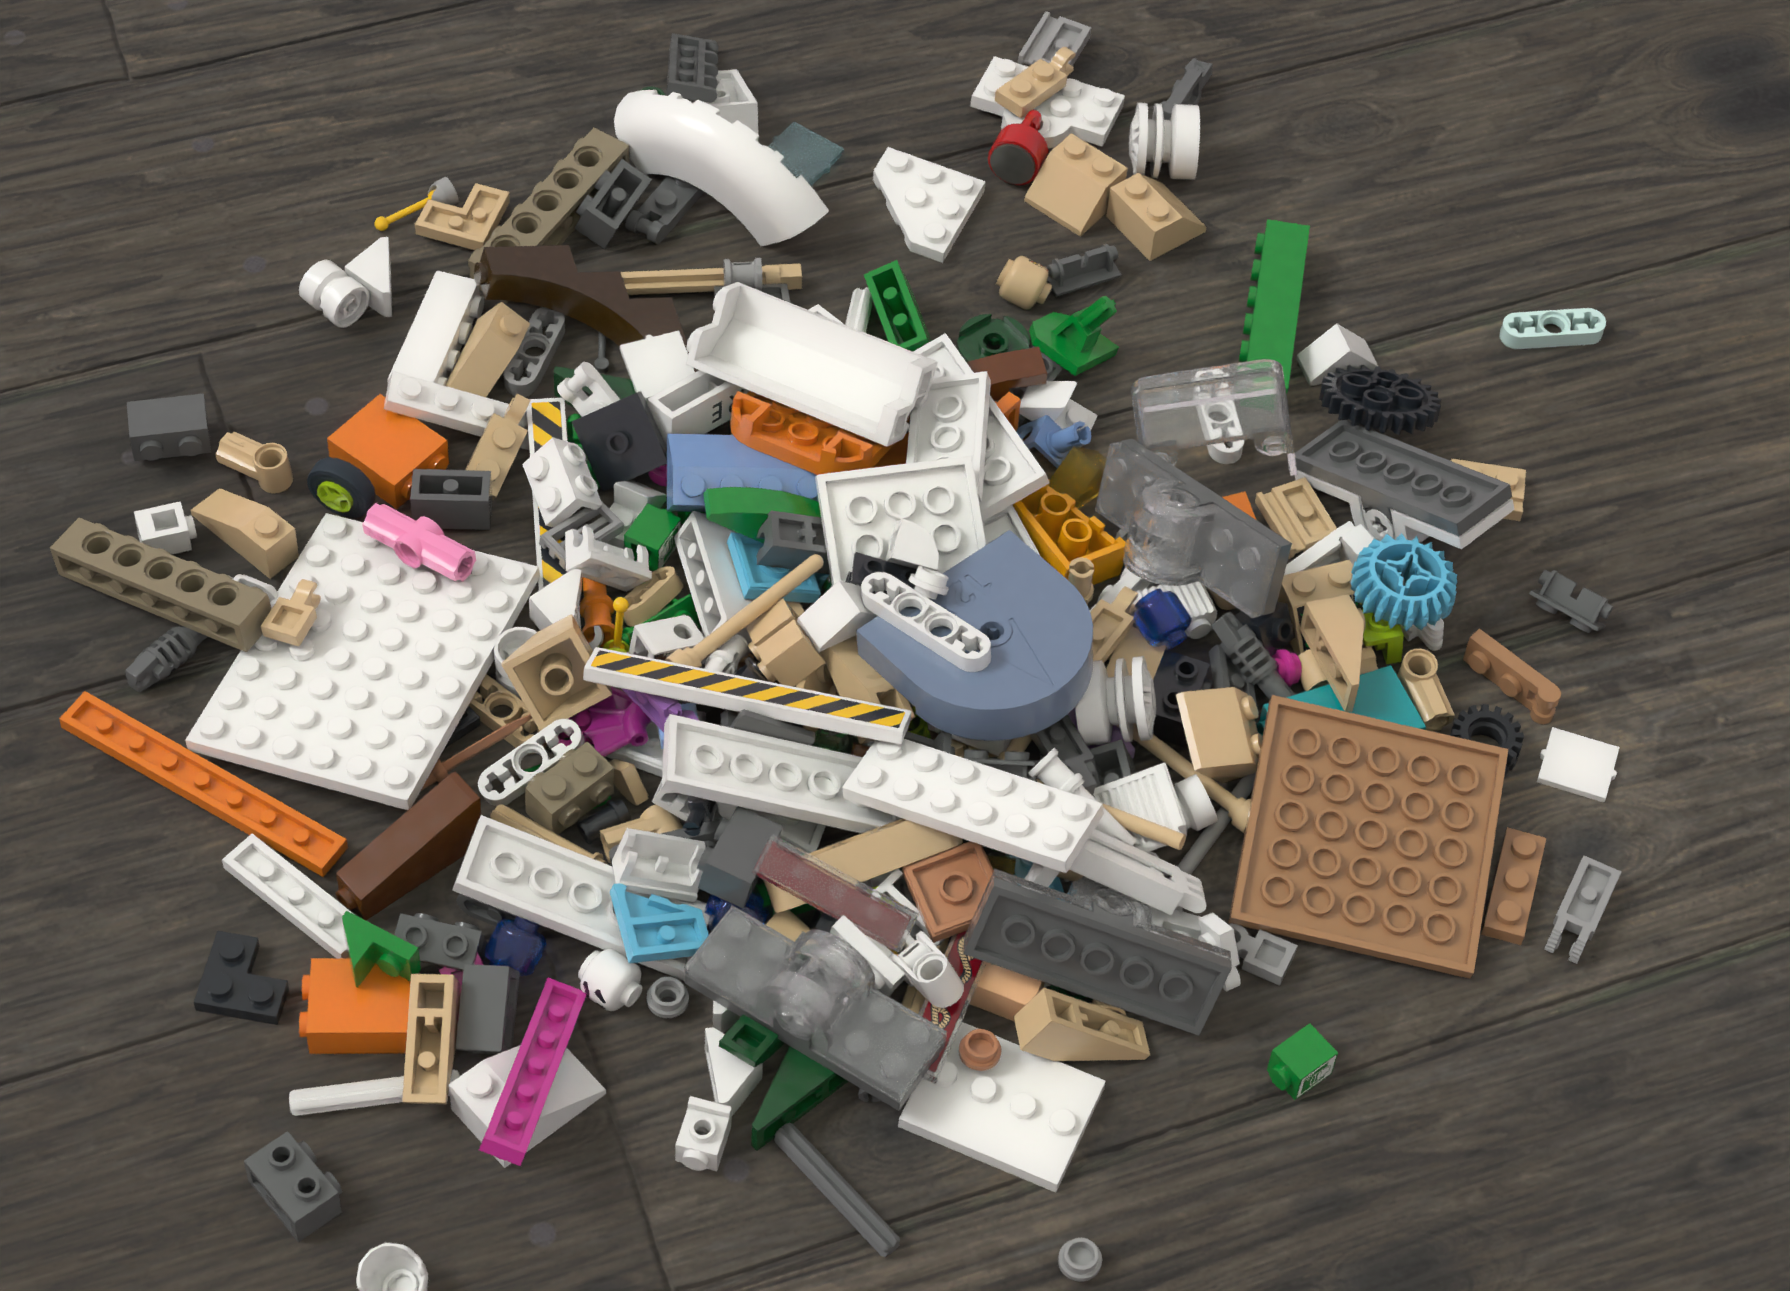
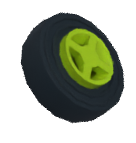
(341, 487)

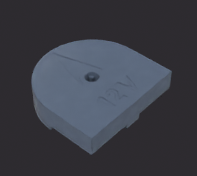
(1037, 641)

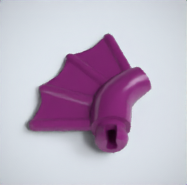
(617, 723)

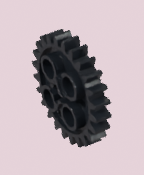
(1380, 399)

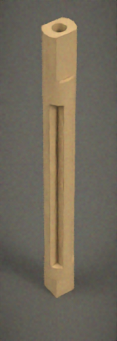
(703, 279)

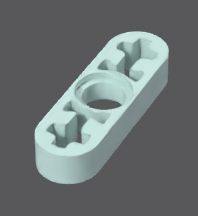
(1572, 322)

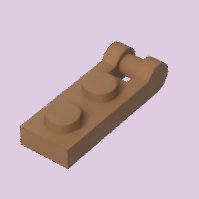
(1513, 676)

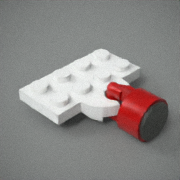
(1025, 141)

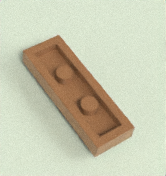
(1514, 886)

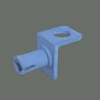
(1052, 439)

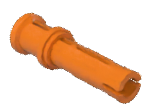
(596, 610)

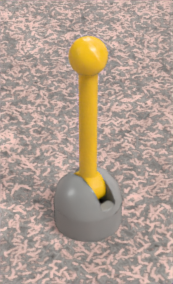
(439, 191)

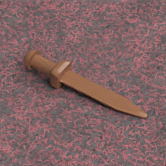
(440, 769)

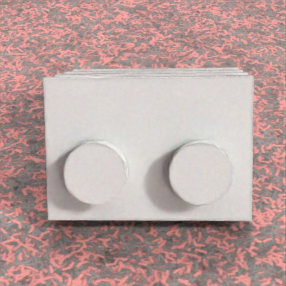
(887, 973)

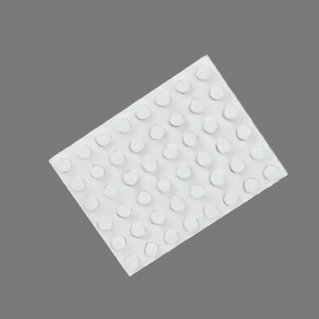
(375, 676)

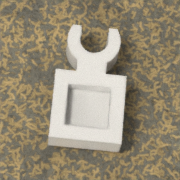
(1220, 934)

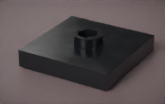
(621, 440)

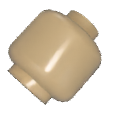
(1024, 282)

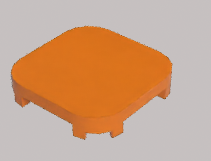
(800, 437)

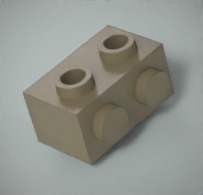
(569, 788)

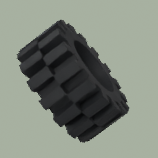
(1491, 725)

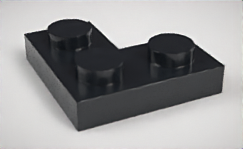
(232, 990)

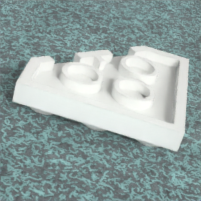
(926, 201)

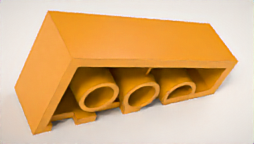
(1067, 534)

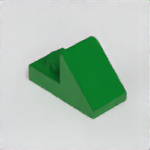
(373, 945)

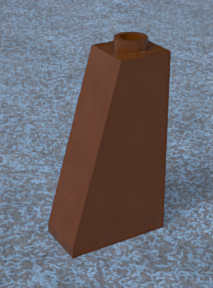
(411, 849)

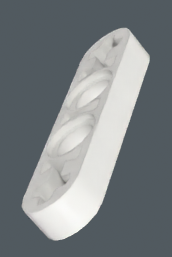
(920, 626)

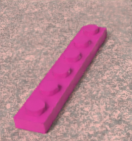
(533, 1072)

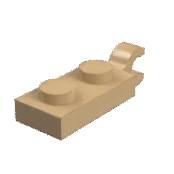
(1035, 83)
(500, 443)
(1112, 623)

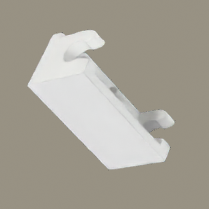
(606, 562)
(658, 864)

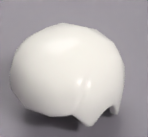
(392, 1269)

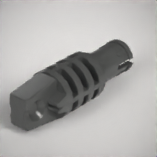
(1250, 656)
(163, 657)

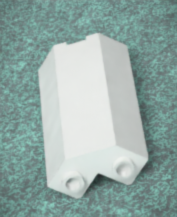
(811, 363)

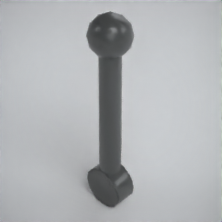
(601, 363)

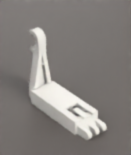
(1345, 545)
(1132, 874)

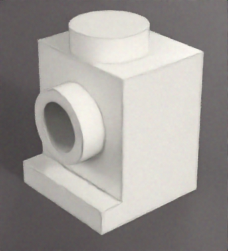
(166, 528)
(703, 1134)

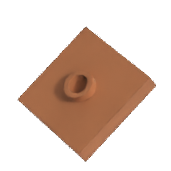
(949, 888)

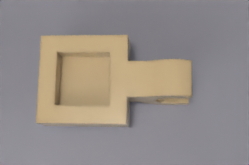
(293, 618)

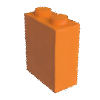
(388, 449)
(353, 1018)

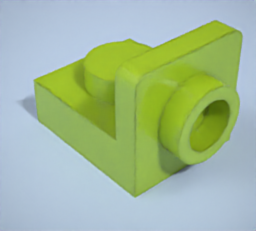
(1383, 638)

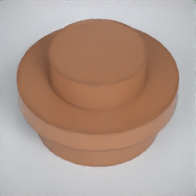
(980, 1050)

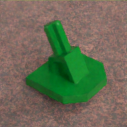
(1076, 339)

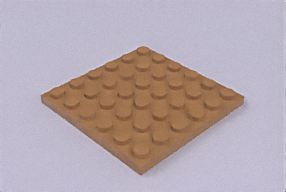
(1369, 836)

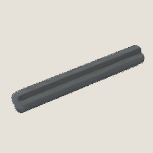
(837, 1189)

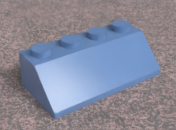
(723, 461)

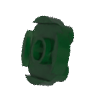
(982, 330)

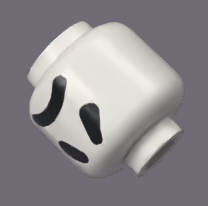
(610, 979)

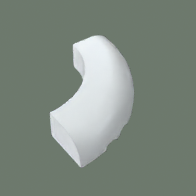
(721, 159)

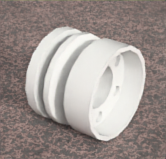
(1165, 140)
(1117, 701)

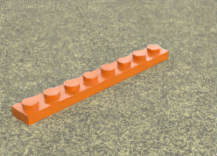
(204, 783)

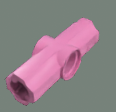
(419, 542)

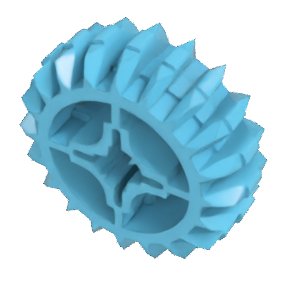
(1427, 586)

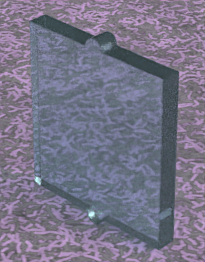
(806, 152)

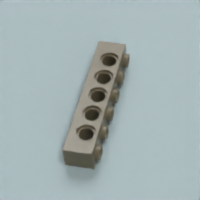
(551, 209)
(162, 583)

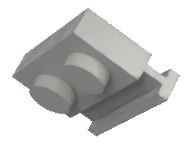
(1051, 36)

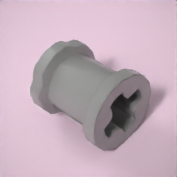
(743, 272)

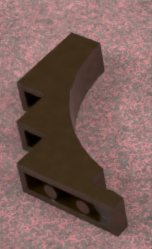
(551, 280)

